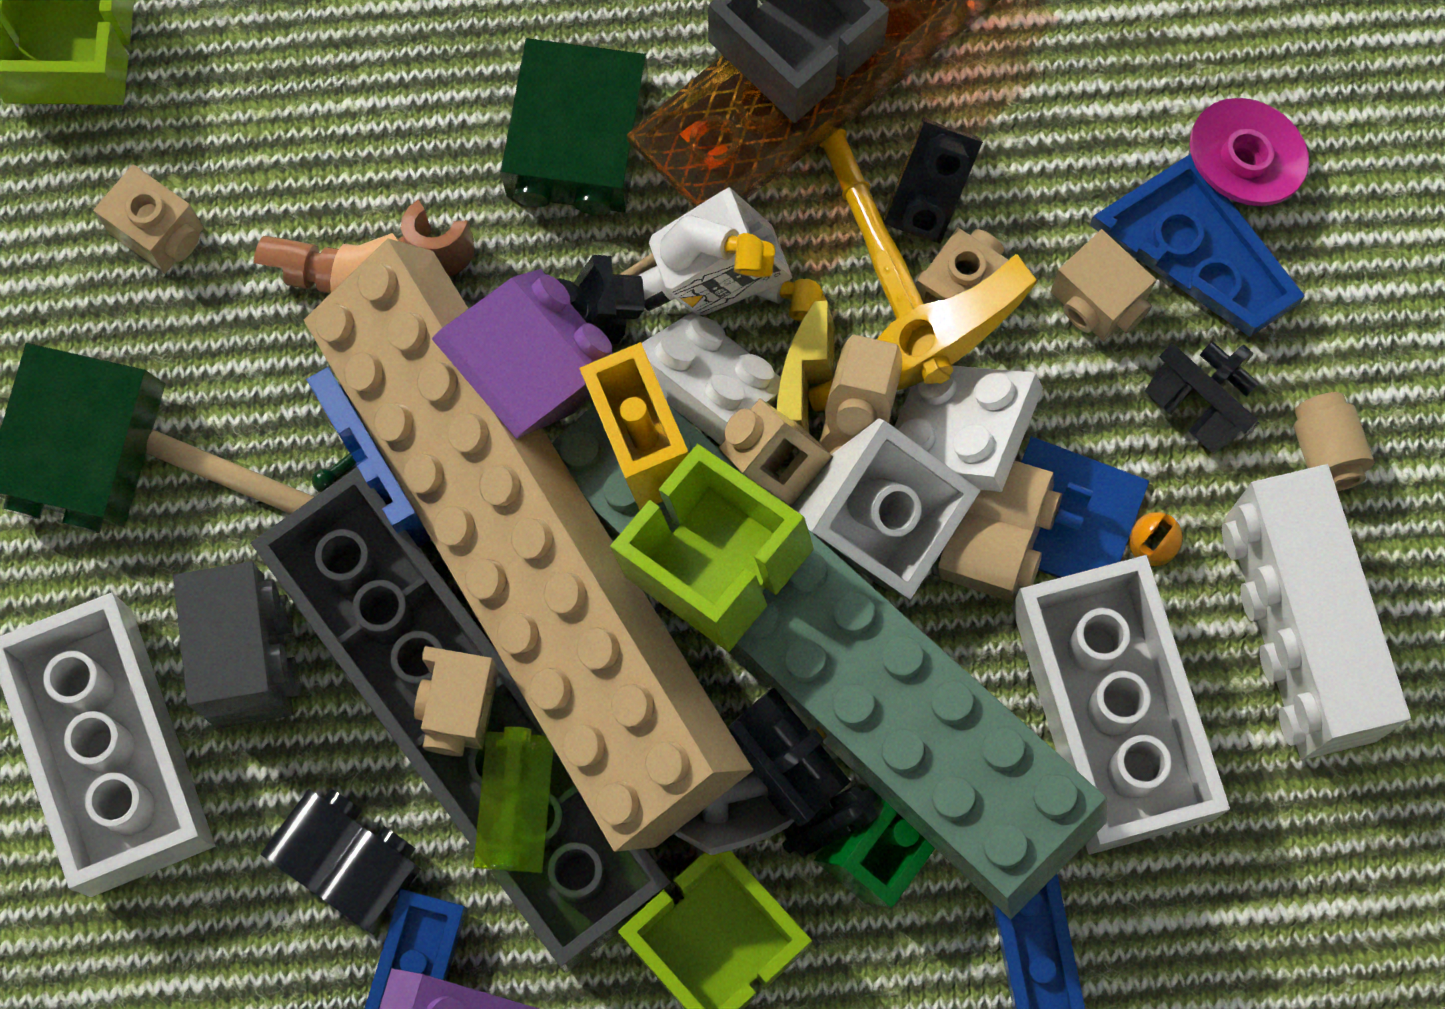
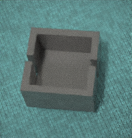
(797, 45)
(235, 645)

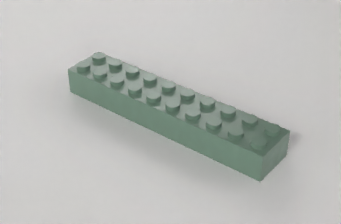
(891, 705)

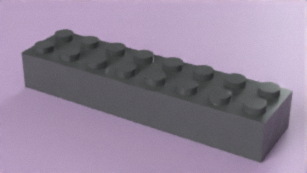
(375, 612)

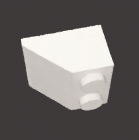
(886, 507)

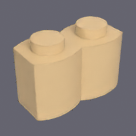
(861, 389)
(998, 532)

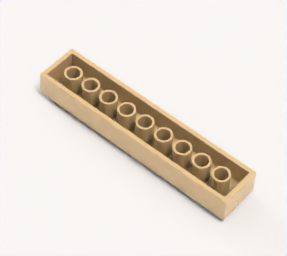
(528, 559)

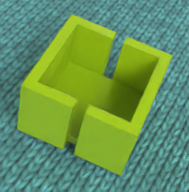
(64, 51)
(724, 552)
(716, 936)

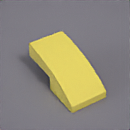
(807, 363)

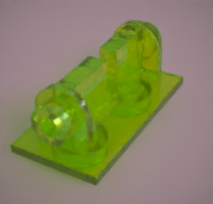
(514, 801)

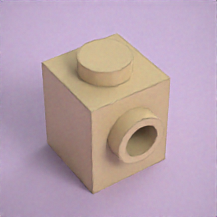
(149, 219)
(1103, 288)

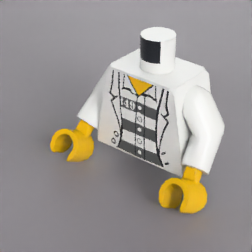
(721, 257)

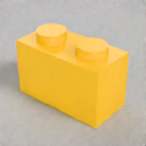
(636, 420)

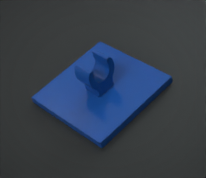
(1093, 514)

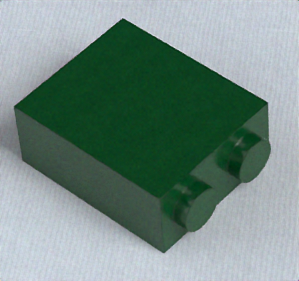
(573, 125)
(75, 437)

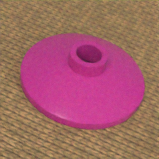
(1249, 151)

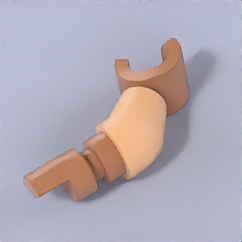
(305, 265)

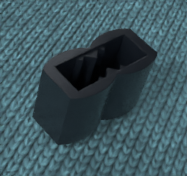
(342, 859)

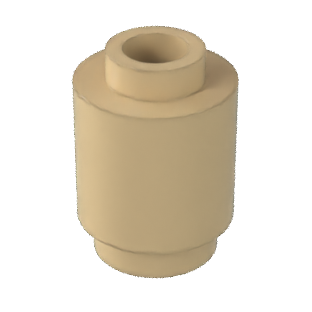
(1334, 436)

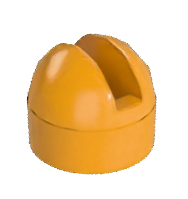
(1145, 528)

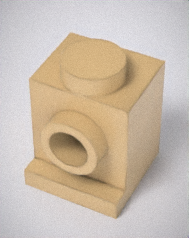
(976, 252)
(762, 440)
(455, 701)

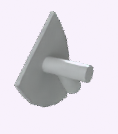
(735, 819)

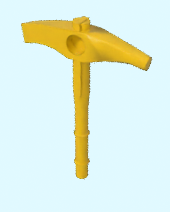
(930, 333)

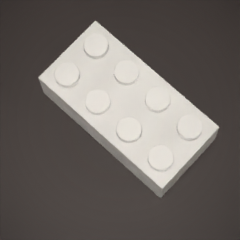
(1313, 614)
(1120, 700)
(101, 746)

